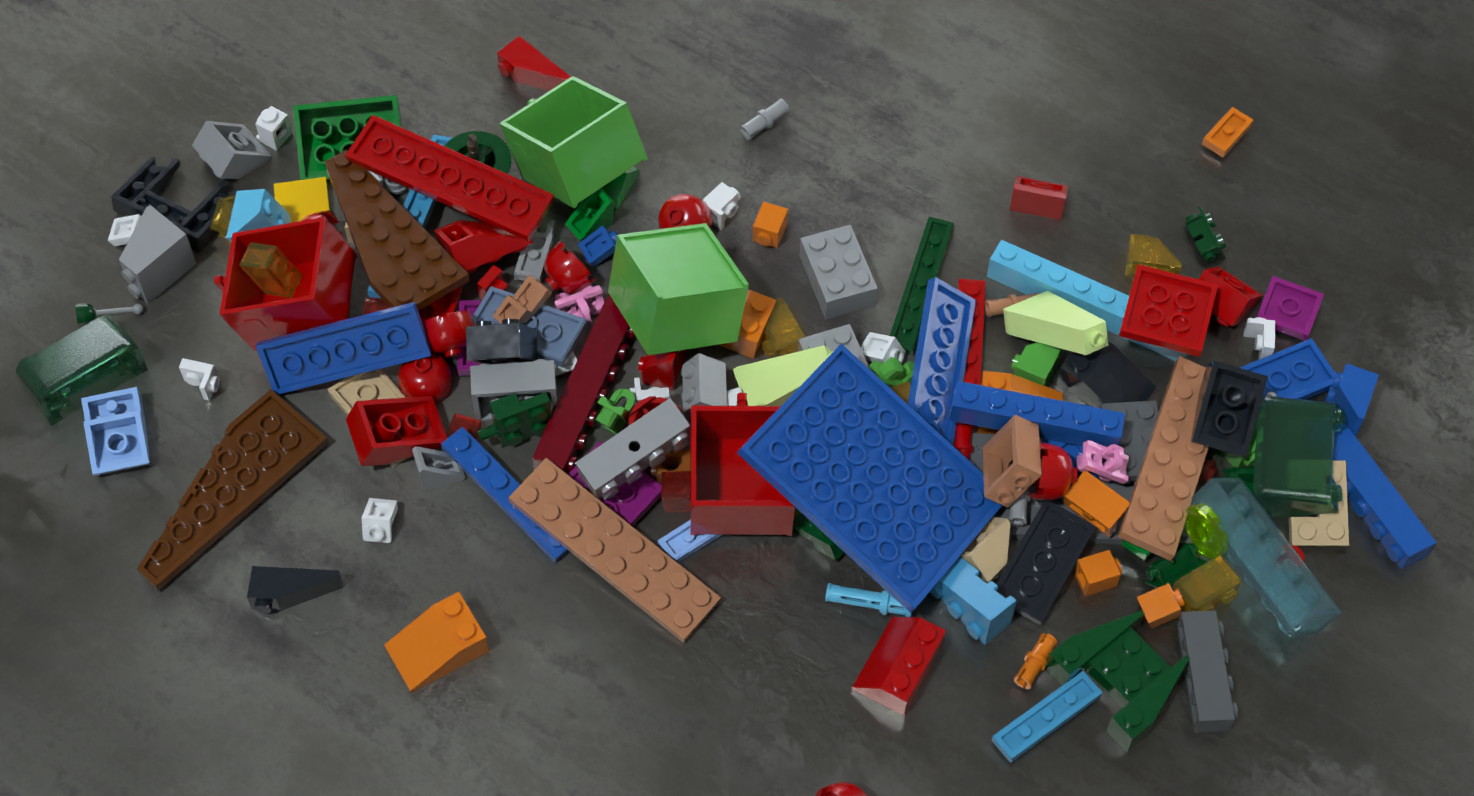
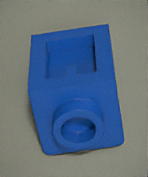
(599, 245)

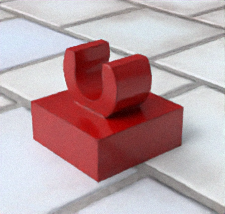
(492, 278)

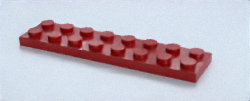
(450, 177)

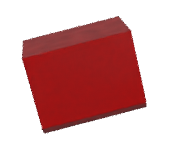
(1038, 198)

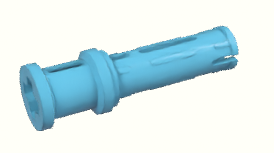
(864, 598)

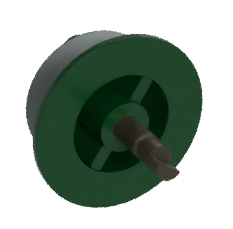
(484, 148)

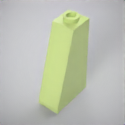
(1056, 323)
(777, 378)

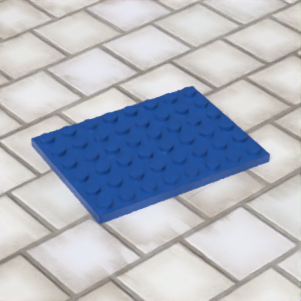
(872, 476)

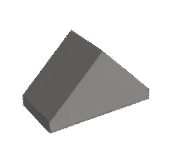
(436, 468)

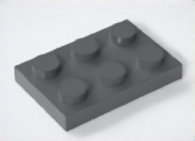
(1136, 432)

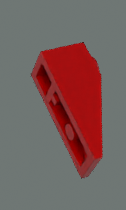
(529, 66)

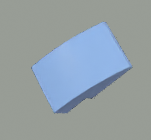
(116, 431)

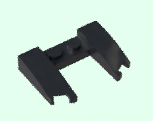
(144, 189)

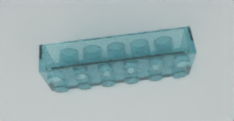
(1268, 559)

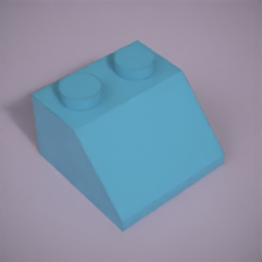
(255, 210)

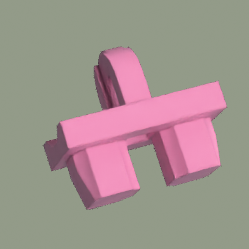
(588, 300)
(1109, 470)

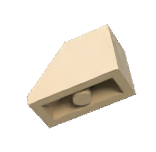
(989, 549)

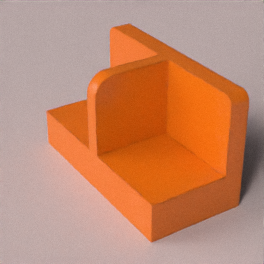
(1096, 503)

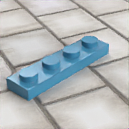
(1046, 716)

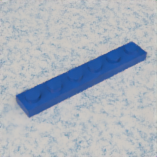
(498, 486)

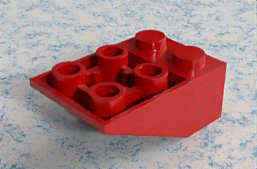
(477, 243)

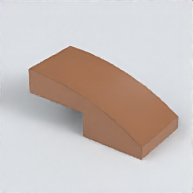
(525, 301)

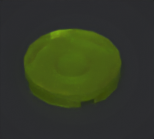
(1205, 532)

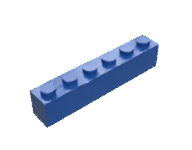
(1056, 418)
(1381, 504)

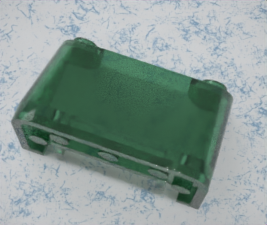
(78, 363)
(1296, 456)

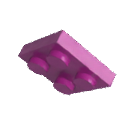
(1291, 307)

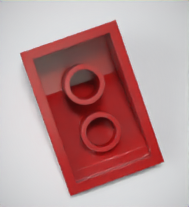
(392, 427)

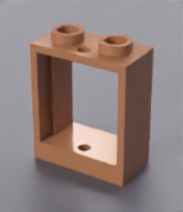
(1017, 442)

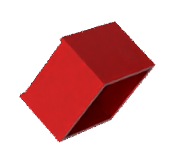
(319, 298)
(725, 489)

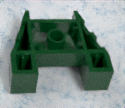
(1125, 670)

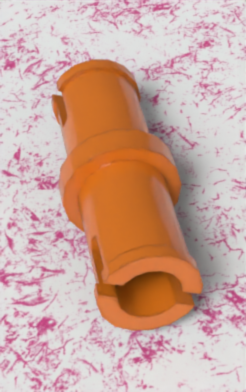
(1035, 661)

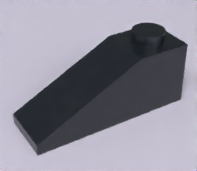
(286, 587)

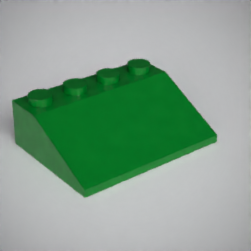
(333, 127)

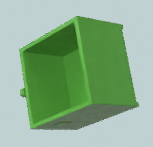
(573, 140)
(677, 288)

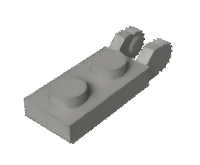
(533, 256)

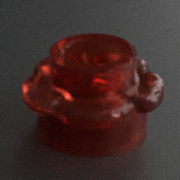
(1207, 470)

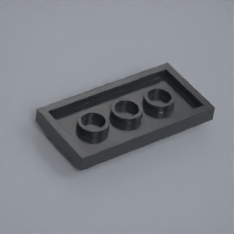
(1044, 560)

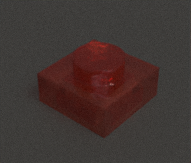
(469, 424)

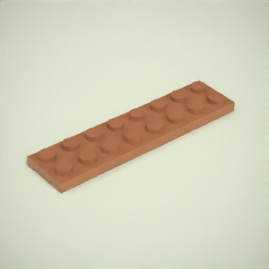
(1168, 468)
(614, 550)

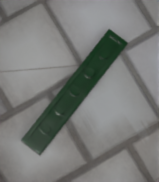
(925, 267)

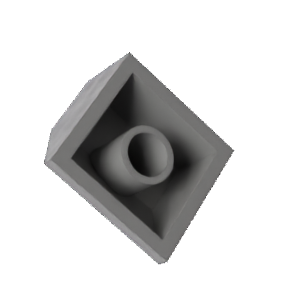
(230, 149)
(703, 383)

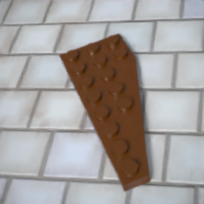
(395, 250)
(247, 466)

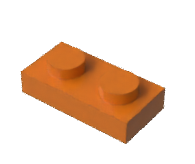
(1227, 132)

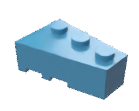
(974, 601)

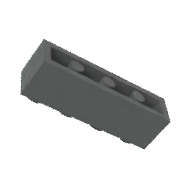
(1206, 672)

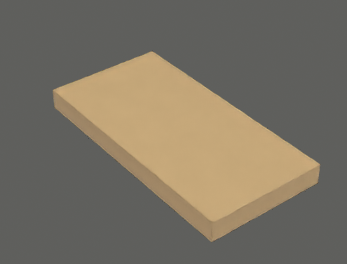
(364, 386)

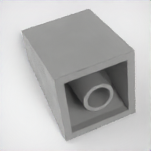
(155, 256)

